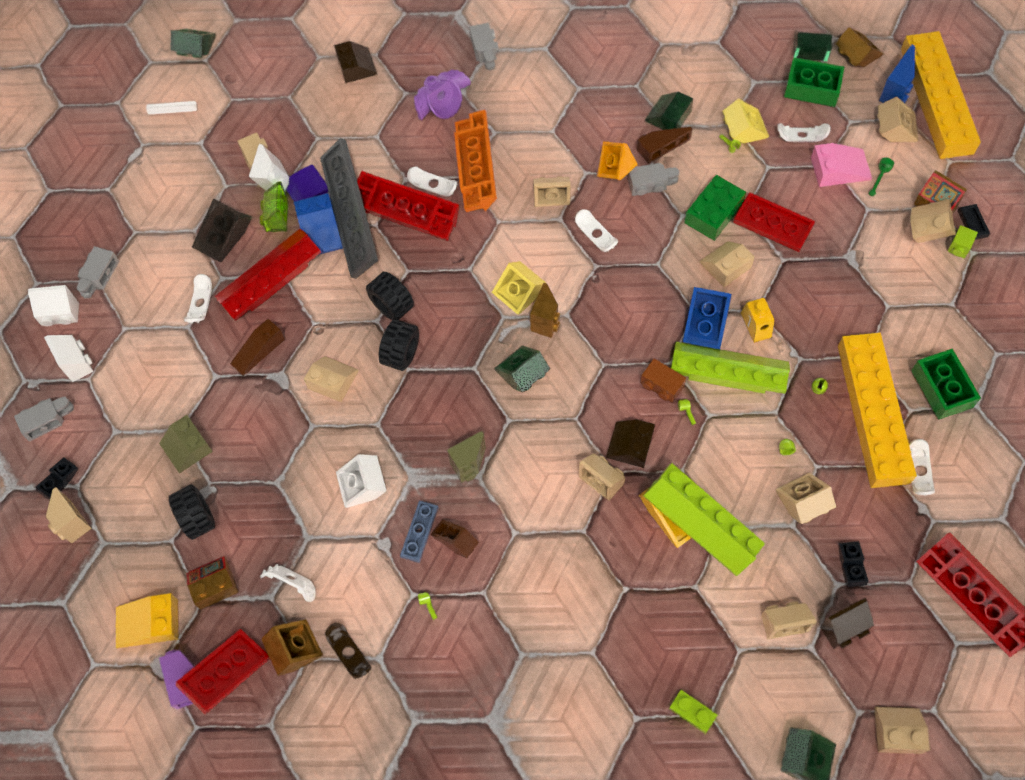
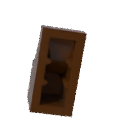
(455, 538)

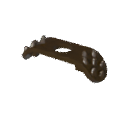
(339, 640)

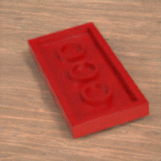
(774, 222)
(222, 671)

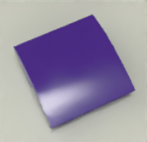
(306, 184)

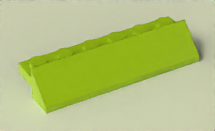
(730, 368)
(704, 519)

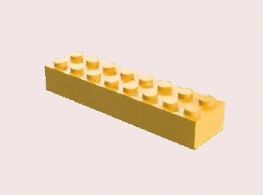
(941, 97)
(876, 411)

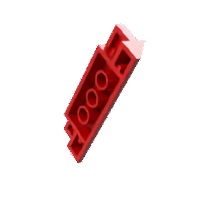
(407, 206)
(268, 275)
(977, 592)

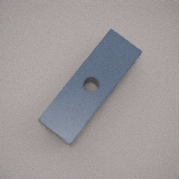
(416, 542)

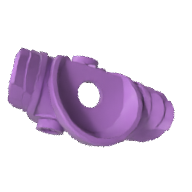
(441, 94)

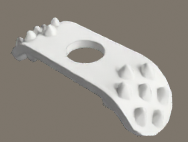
(813, 134)
(421, 180)
(588, 224)
(202, 290)
(920, 454)
(303, 584)

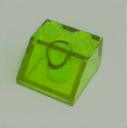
(274, 209)

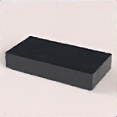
(973, 220)

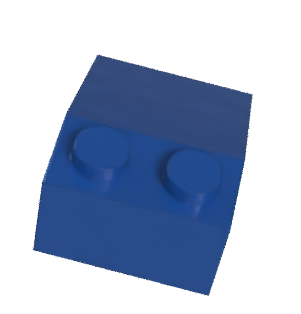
(901, 79)
(319, 222)
(707, 318)

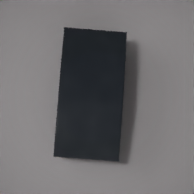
(59, 477)
(852, 564)

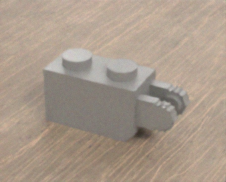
(484, 45)
(651, 178)
(96, 271)
(43, 417)

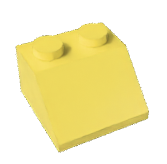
(744, 122)
(518, 287)

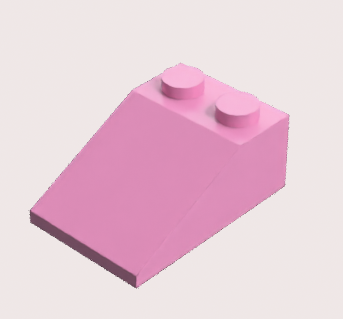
(839, 164)

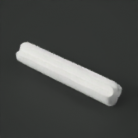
(172, 107)

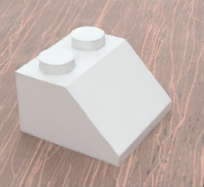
(268, 169)
(53, 305)
(70, 355)
(360, 480)

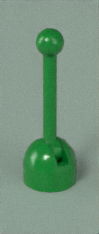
(885, 166)

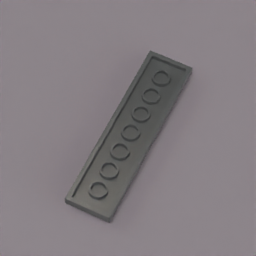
(348, 209)

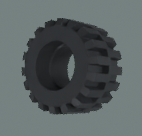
(390, 296)
(398, 345)
(191, 512)

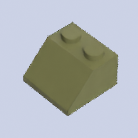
(184, 444)
(467, 457)

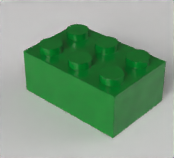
(814, 82)
(715, 207)
(945, 384)

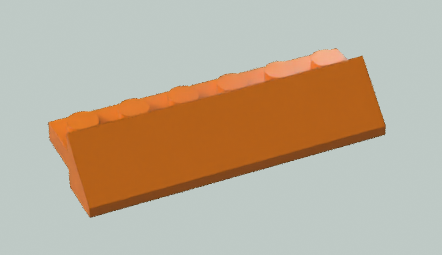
(475, 162)

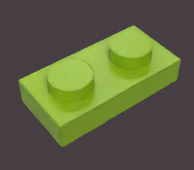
(693, 711)

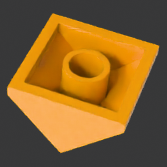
(615, 160)

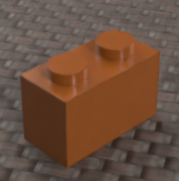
(662, 380)

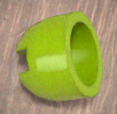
(815, 384)
(787, 447)

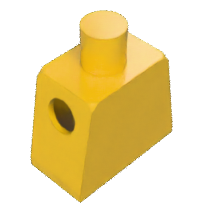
(756, 316)

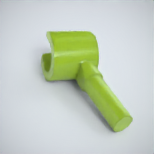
(736, 143)
(685, 405)
(424, 598)

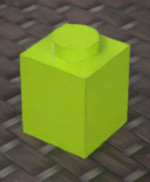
(962, 242)

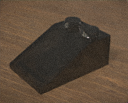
(221, 230)

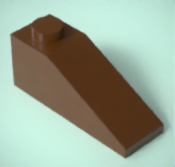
(658, 143)
(257, 347)

